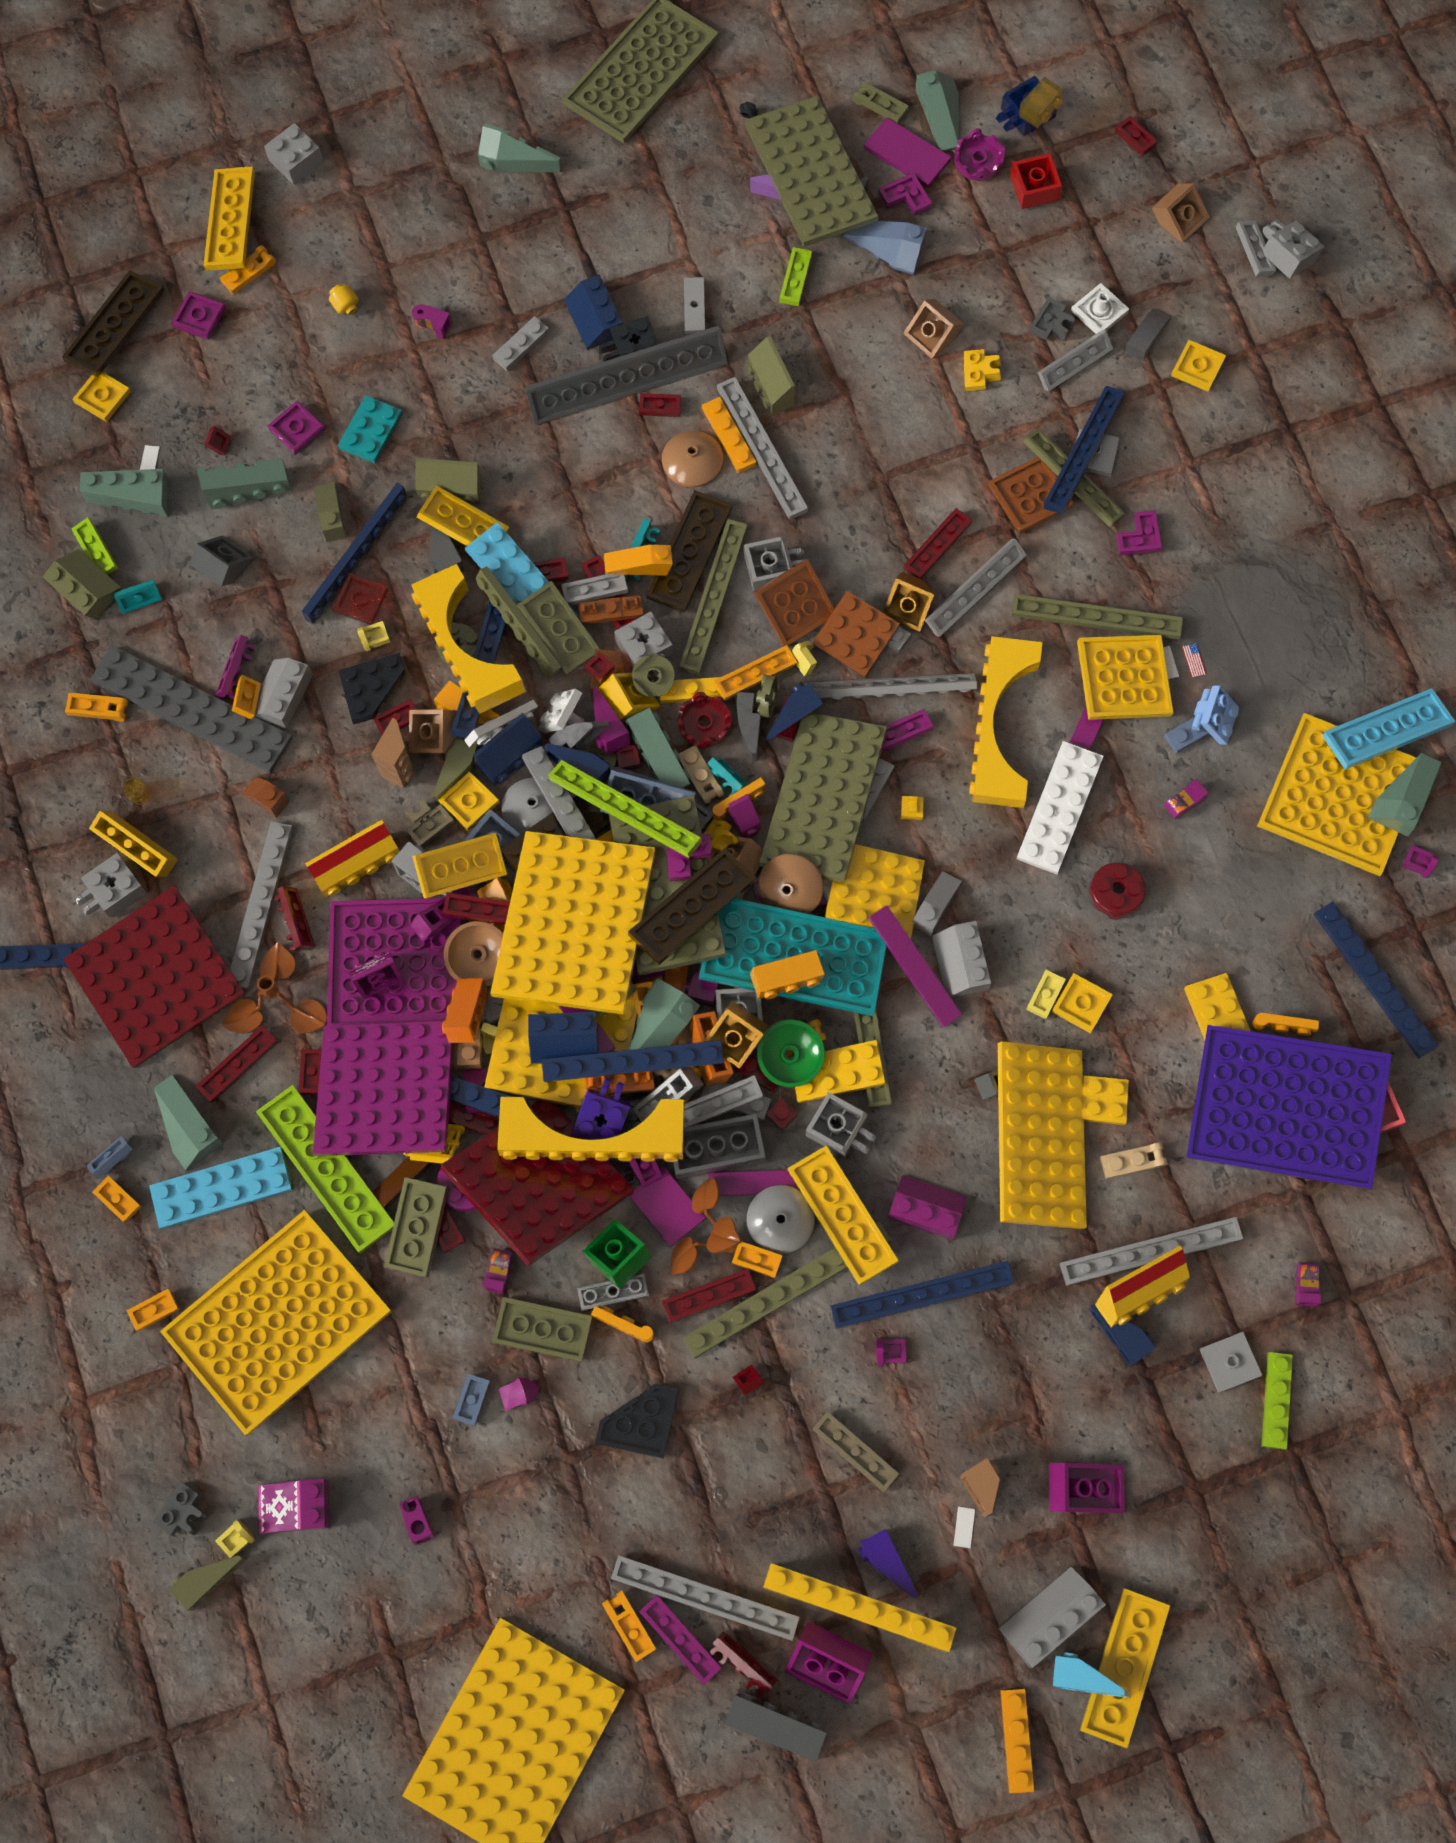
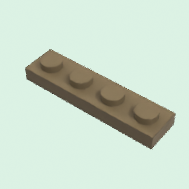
(855, 1451)

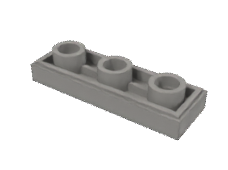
(694, 305)
(599, 1294)

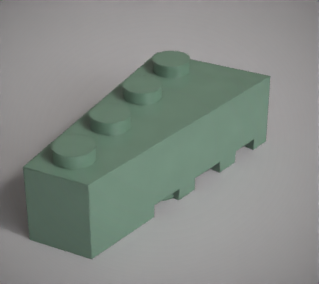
(243, 482)
(128, 489)
(656, 748)

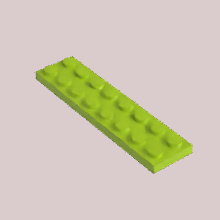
(329, 1176)

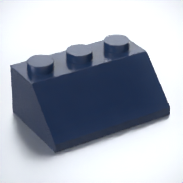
(592, 311)
(505, 750)
(562, 1035)

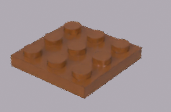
(1023, 494)
(794, 603)
(856, 634)

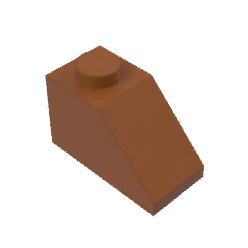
(266, 796)

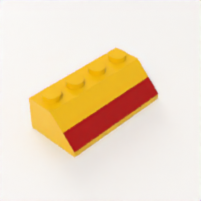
(353, 859)
(1144, 1287)

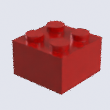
(1036, 181)

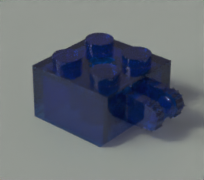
(1011, 106)

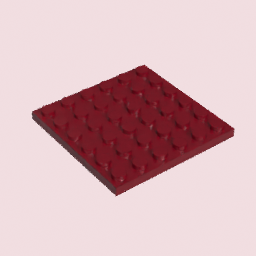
(154, 976)
(539, 1200)

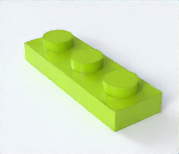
(795, 276)
(94, 546)

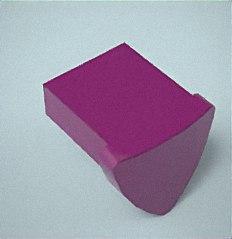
(1420, 861)
(890, 1351)
(518, 1393)

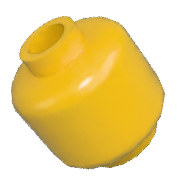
(343, 299)

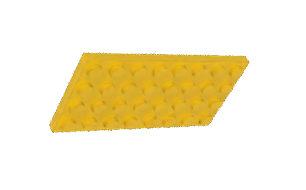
(1041, 1136)

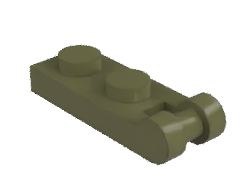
(880, 102)

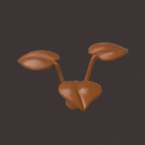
(245, 1014)
(722, 1238)

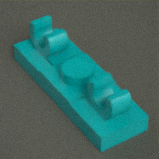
(643, 535)

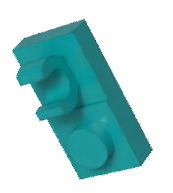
(137, 596)
(723, 769)

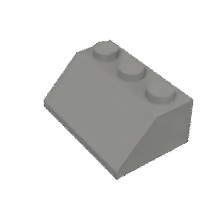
(282, 691)
(961, 960)

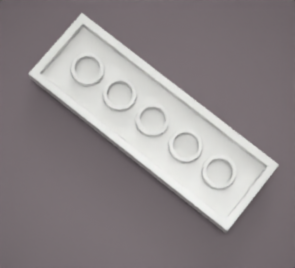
(1059, 807)

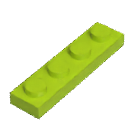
(1277, 1400)

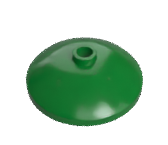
(807, 1051)

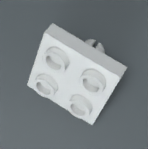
(1100, 309)
(561, 711)

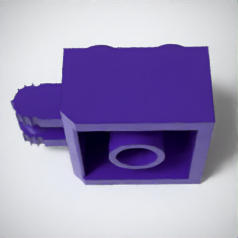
(599, 1103)

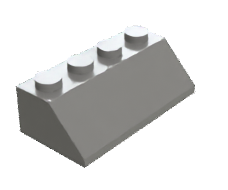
(1051, 1617)

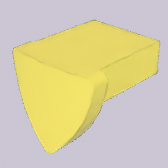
(373, 635)
(804, 658)
(489, 1033)
(235, 1539)

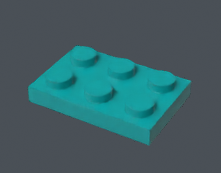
(370, 429)

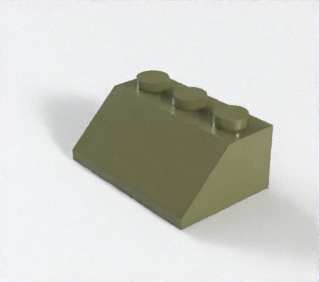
(771, 377)
(456, 477)
(82, 583)

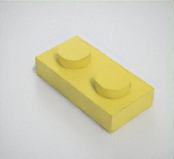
(1045, 994)

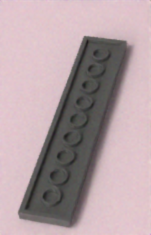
(626, 375)
(190, 709)

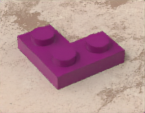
(907, 190)
(1145, 538)
(680, 866)

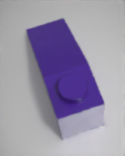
(884, 1558)

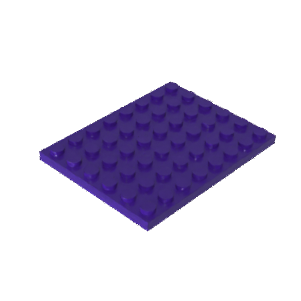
(1289, 1106)

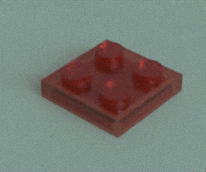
(360, 599)

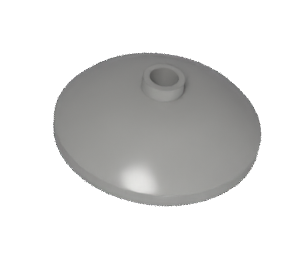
(516, 809)
(768, 1232)

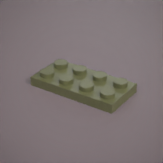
(558, 627)
(416, 1227)
(542, 1329)

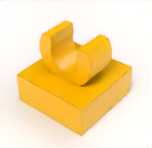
(912, 807)

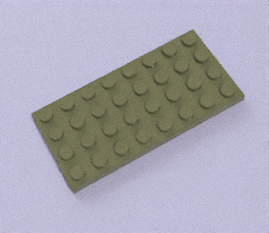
(640, 69)
(811, 171)
(825, 793)
(708, 941)

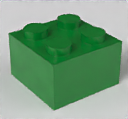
(617, 1253)

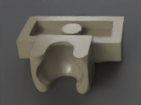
(427, 823)

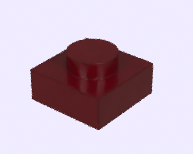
(217, 440)
(599, 667)
(628, 757)
(781, 1114)
(748, 1379)

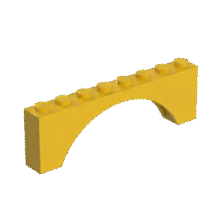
(485, 682)
(994, 779)
(655, 1138)
(860, 1607)

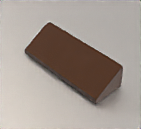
(391, 1187)

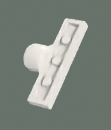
(492, 727)

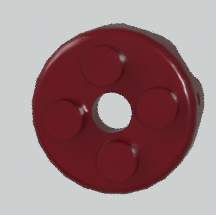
(701, 707)
(1115, 904)

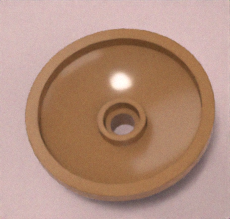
(696, 468)
(799, 875)
(461, 946)

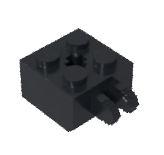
(629, 338)

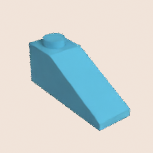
(1079, 1676)

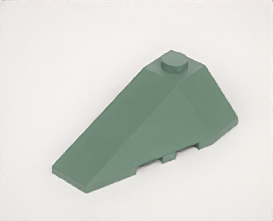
(941, 107)
(507, 154)
(1406, 796)
(186, 1127)

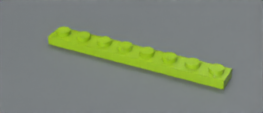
(625, 809)

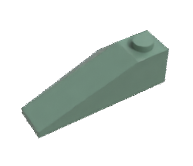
(662, 1016)

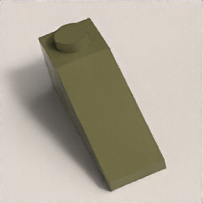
(330, 512)
(457, 764)
(199, 1583)

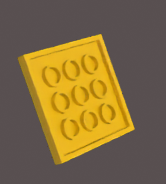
(1124, 677)
(873, 882)

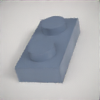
(1185, 736)
(109, 1157)
(471, 1400)

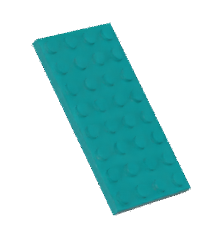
(764, 934)

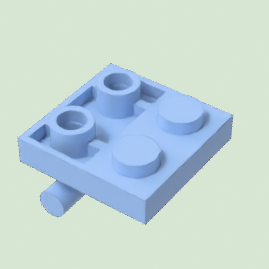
(1216, 714)

